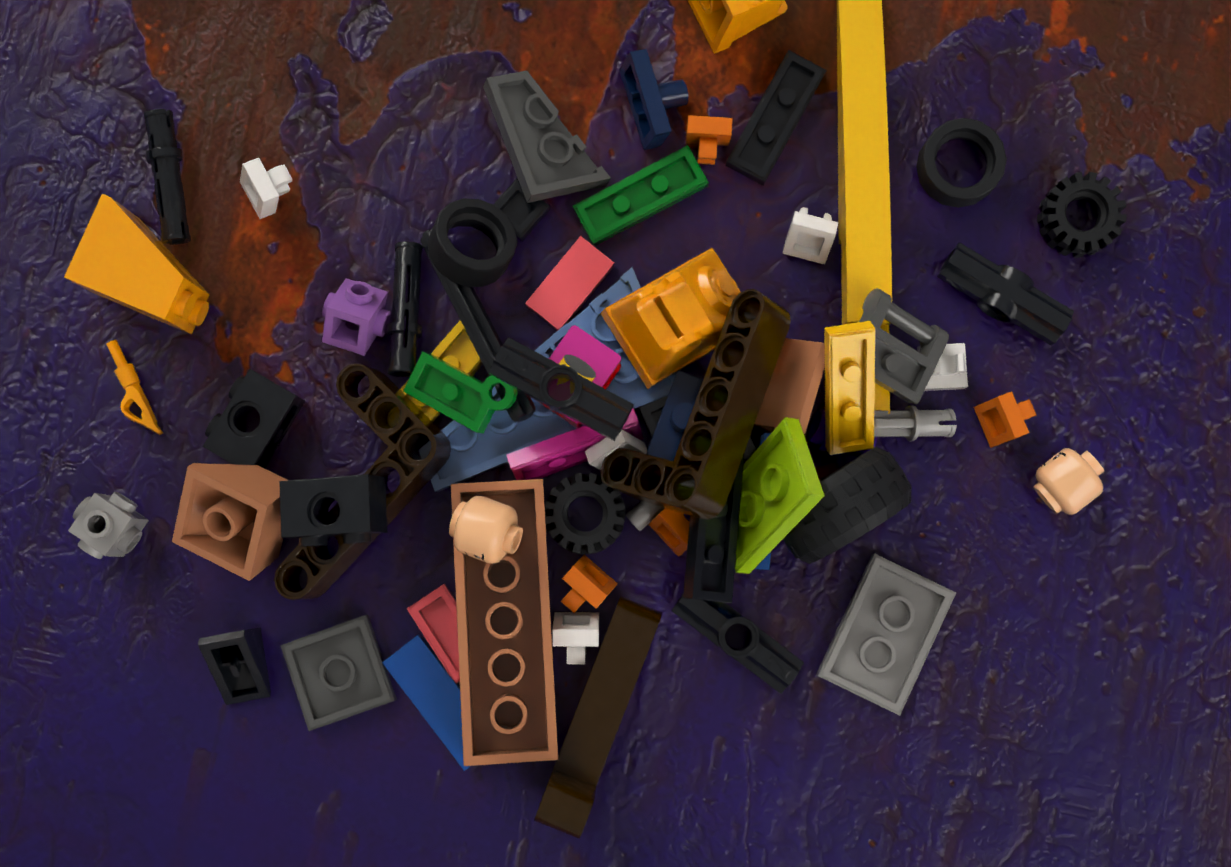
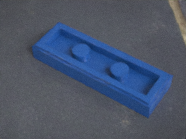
(431, 691)

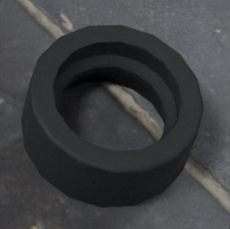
(978, 134)
(480, 216)

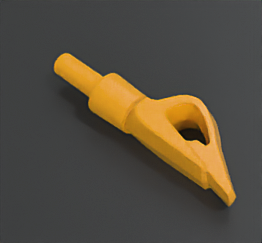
(134, 393)

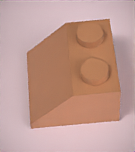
(792, 385)
(231, 516)

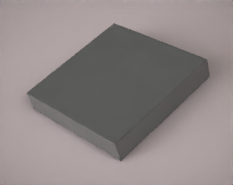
(338, 672)

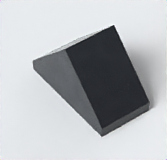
(237, 665)

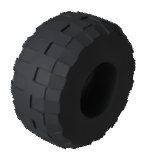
(853, 503)

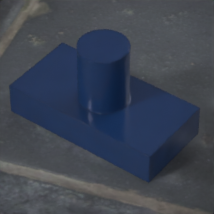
(650, 99)
(674, 416)

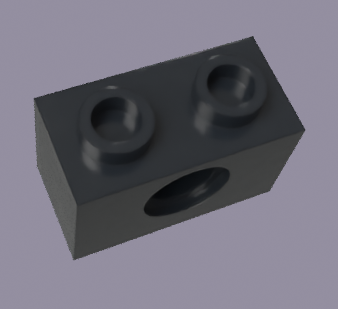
(276, 411)
(307, 503)

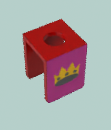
(589, 359)

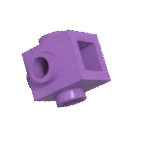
(355, 316)

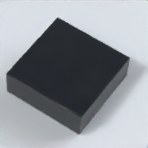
(521, 214)

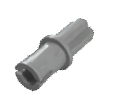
(913, 423)

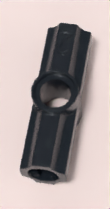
(1005, 294)
(535, 373)
(760, 655)

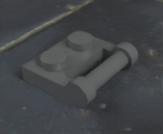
(897, 364)

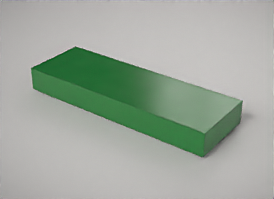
(640, 195)

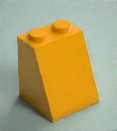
(134, 269)

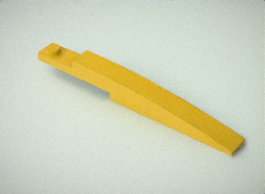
(863, 162)

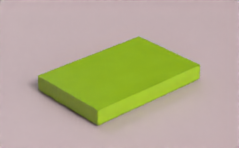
(775, 493)

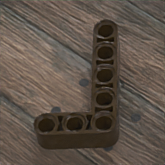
(719, 421)
(399, 456)
(598, 718)

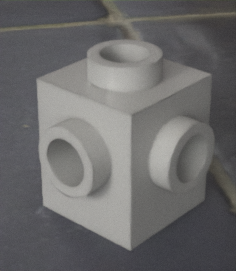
(122, 526)

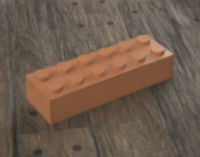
(506, 637)

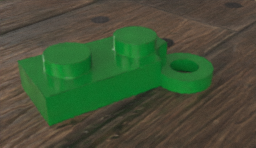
(457, 392)

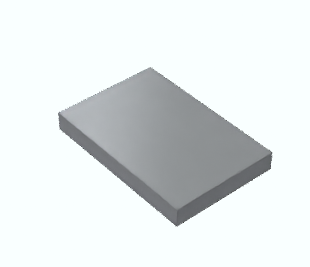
(886, 634)

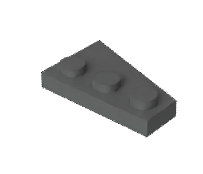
(539, 145)

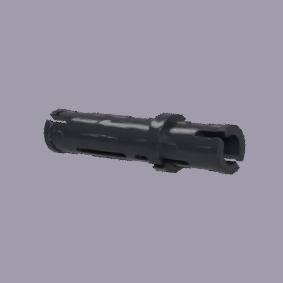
(168, 186)
(406, 260)

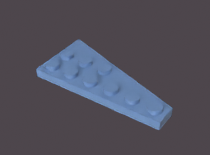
(479, 452)

